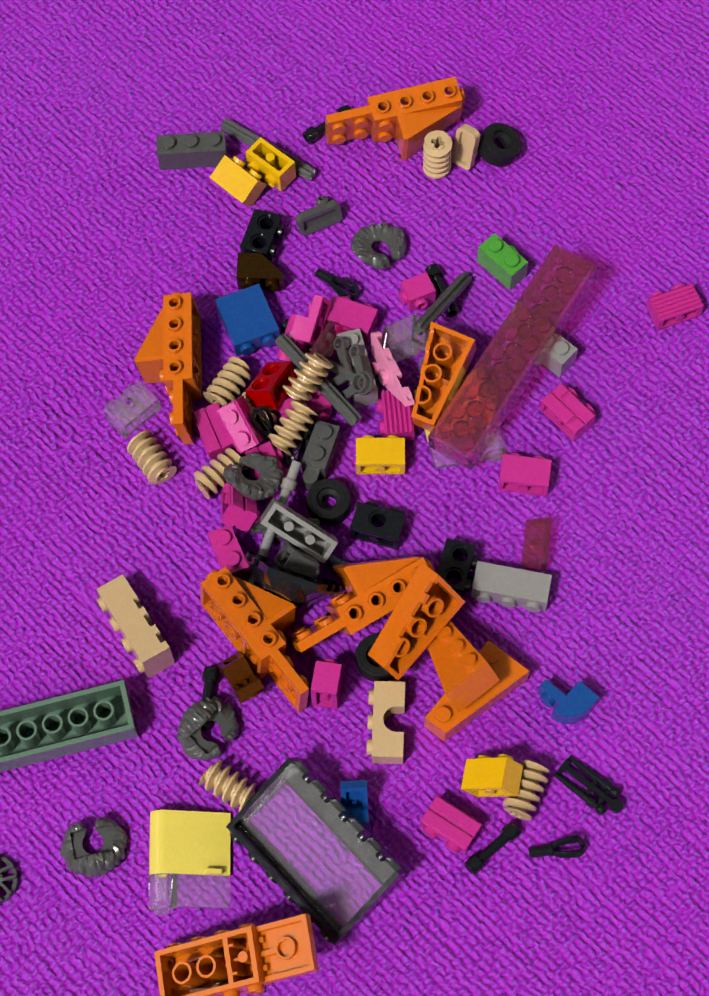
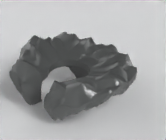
(367, 238)
(255, 489)
(193, 719)
(101, 862)

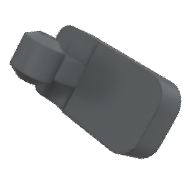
(319, 217)

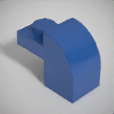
(570, 707)
(355, 799)

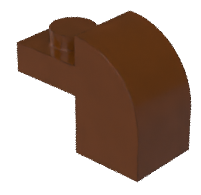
(240, 677)

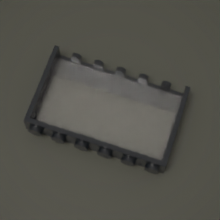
(315, 850)

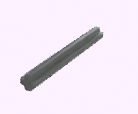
(250, 138)
(442, 303)
(327, 389)

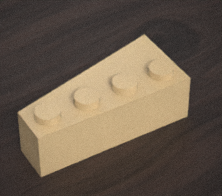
(135, 626)

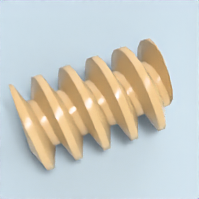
(437, 154)
(308, 377)
(227, 382)
(291, 427)
(151, 458)
(213, 475)
(531, 776)
(227, 785)

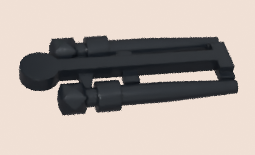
(615, 805)

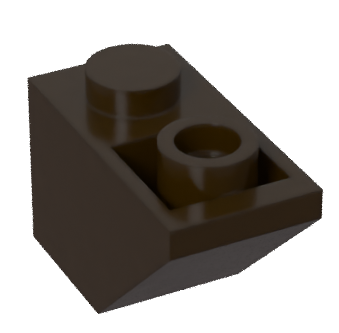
(257, 269)

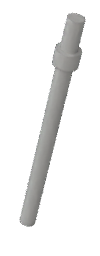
(288, 485)

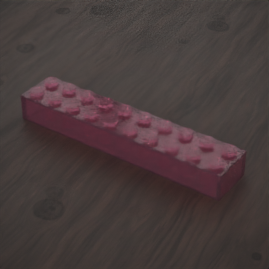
(512, 357)

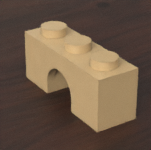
(387, 699)

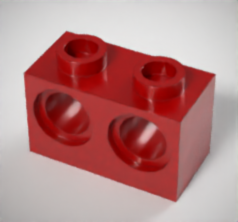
(267, 385)

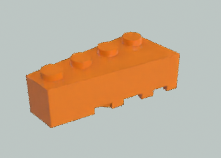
(441, 373)
(415, 621)
(460, 667)
(445, 720)

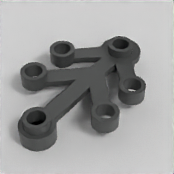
(362, 380)

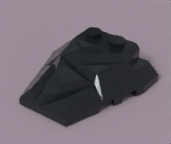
(289, 584)

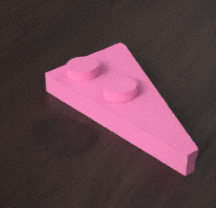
(387, 371)

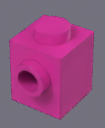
(417, 292)

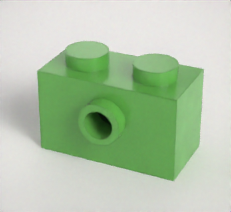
(502, 261)

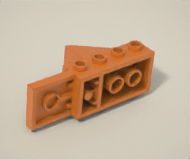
(405, 121)
(174, 357)
(370, 594)
(256, 628)
(238, 959)

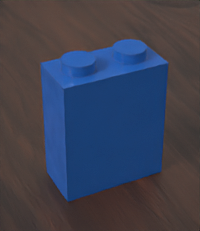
(247, 320)

